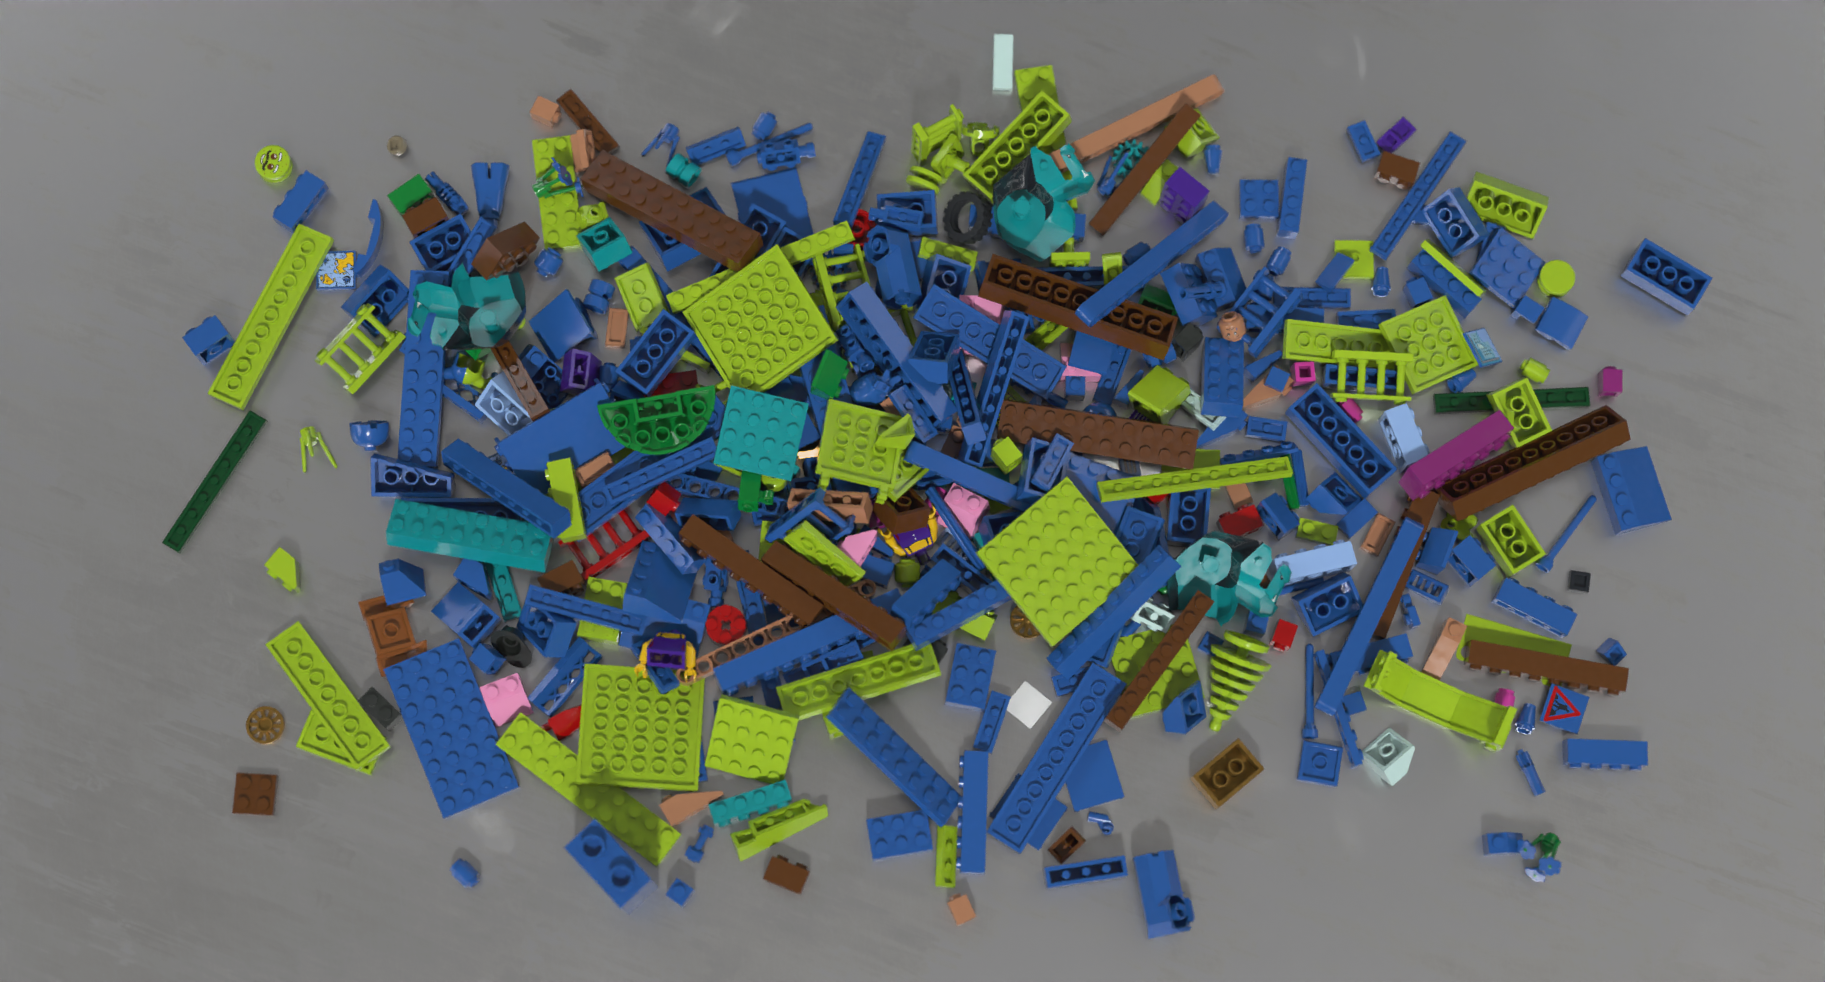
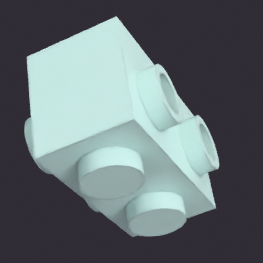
(1154, 615)

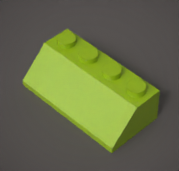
(1507, 204)

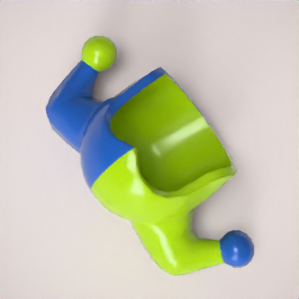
(468, 371)

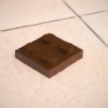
(255, 794)

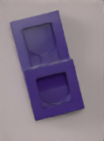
(1396, 135)

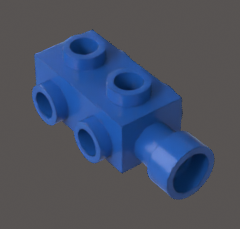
(783, 153)
(854, 349)
(712, 582)

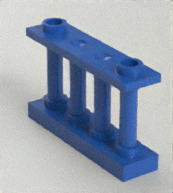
(1279, 314)
(803, 511)

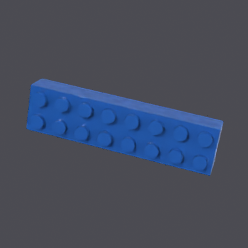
(891, 350)

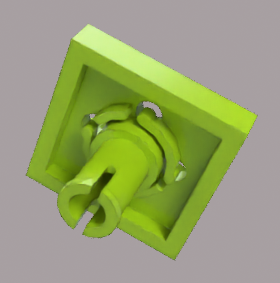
(949, 158)
(1069, 257)

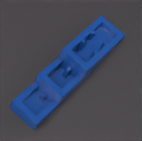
(836, 658)

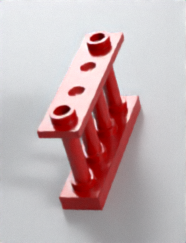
(608, 560)

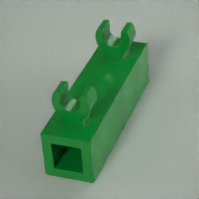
(751, 494)

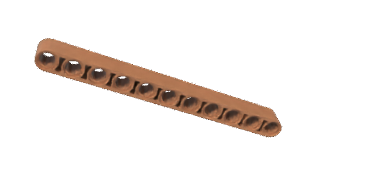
(1141, 121)
(765, 633)

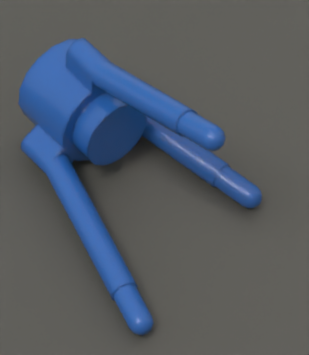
(666, 134)
(1107, 185)

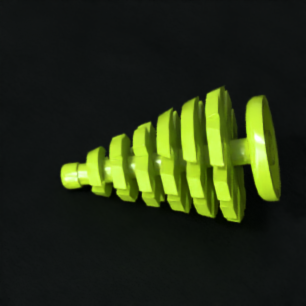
(1238, 668)

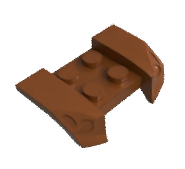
(390, 631)

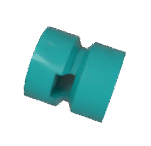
(685, 172)

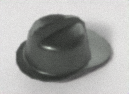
(511, 645)

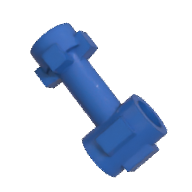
(694, 852)

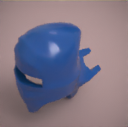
(872, 389)

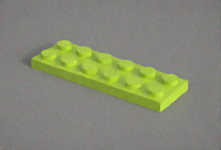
(560, 210)
(1317, 340)

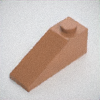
(1262, 394)
(1444, 648)
(683, 806)

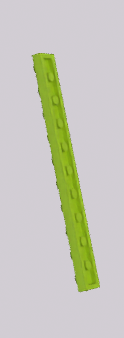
(795, 252)
(1194, 479)

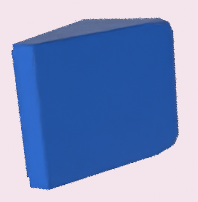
(1611, 651)

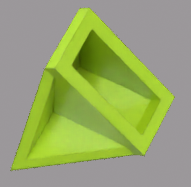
(898, 435)

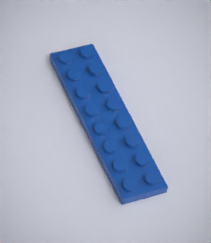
(977, 336)
(1138, 536)
(894, 757)

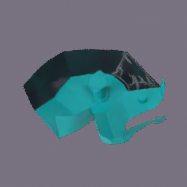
(1033, 203)
(471, 312)
(1228, 573)

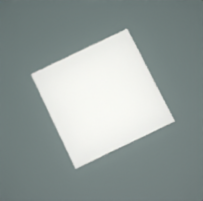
(1028, 704)

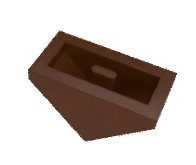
(1066, 845)

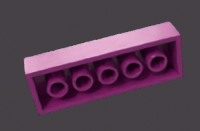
(1456, 455)

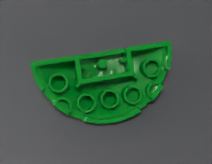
(660, 422)

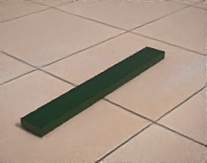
(1478, 401)
(214, 482)

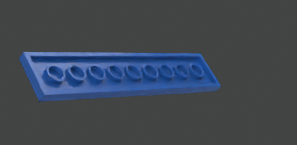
(422, 384)
(593, 499)
(1056, 758)

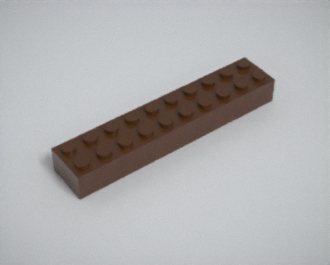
(672, 211)
(1059, 298)
(1100, 433)
(1533, 462)

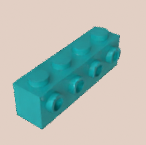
(749, 803)

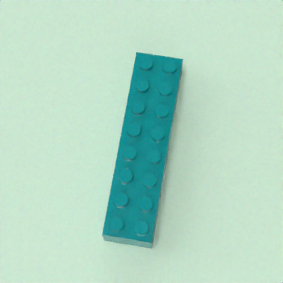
(468, 535)

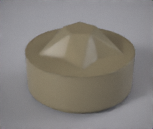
(397, 145)

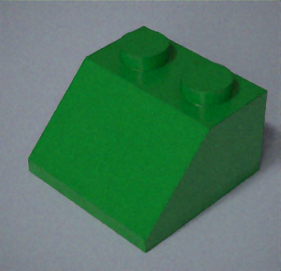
(829, 376)

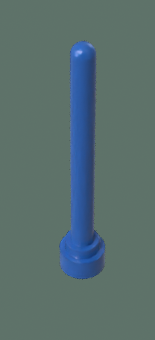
(735, 157)
(1546, 562)
(1309, 730)

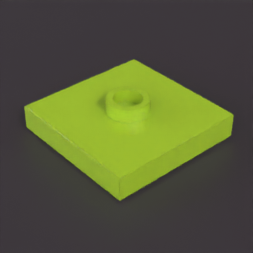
(1360, 252)

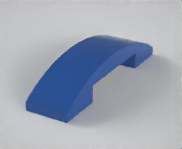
(365, 262)

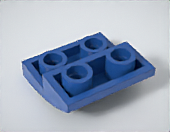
(1561, 323)

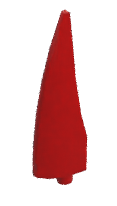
(564, 722)

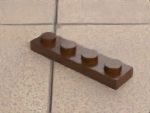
(586, 120)

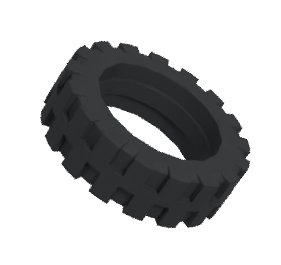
(983, 217)

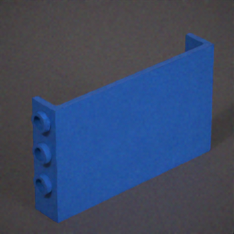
(565, 432)

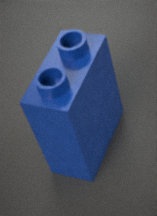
(611, 867)

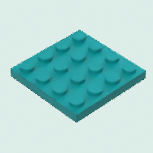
(760, 433)

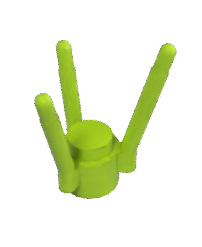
(309, 438)

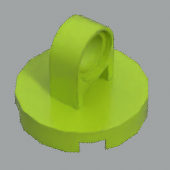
(978, 133)

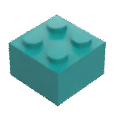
(604, 244)

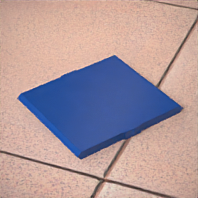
(778, 194)

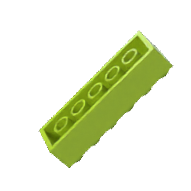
(1035, 126)

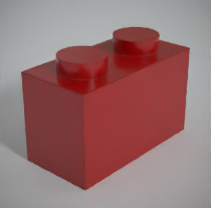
(1240, 523)

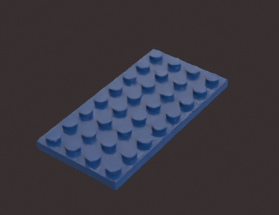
(451, 728)

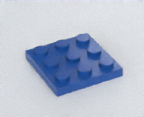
(1507, 268)

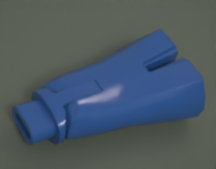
(490, 189)

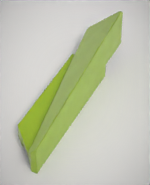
(776, 826)

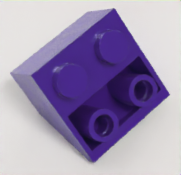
(579, 371)

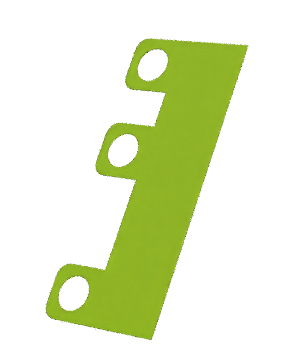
(1501, 634)

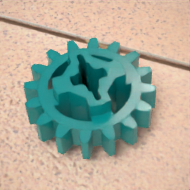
(1134, 150)

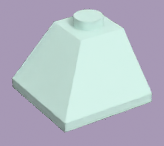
(1389, 756)

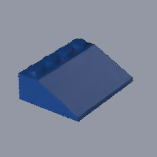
(669, 250)
(1085, 475)
(1630, 489)
(657, 586)
(692, 626)

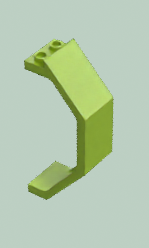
(1438, 700)

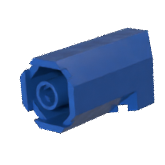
(895, 266)
(1161, 894)

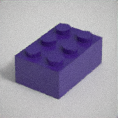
(1183, 195)

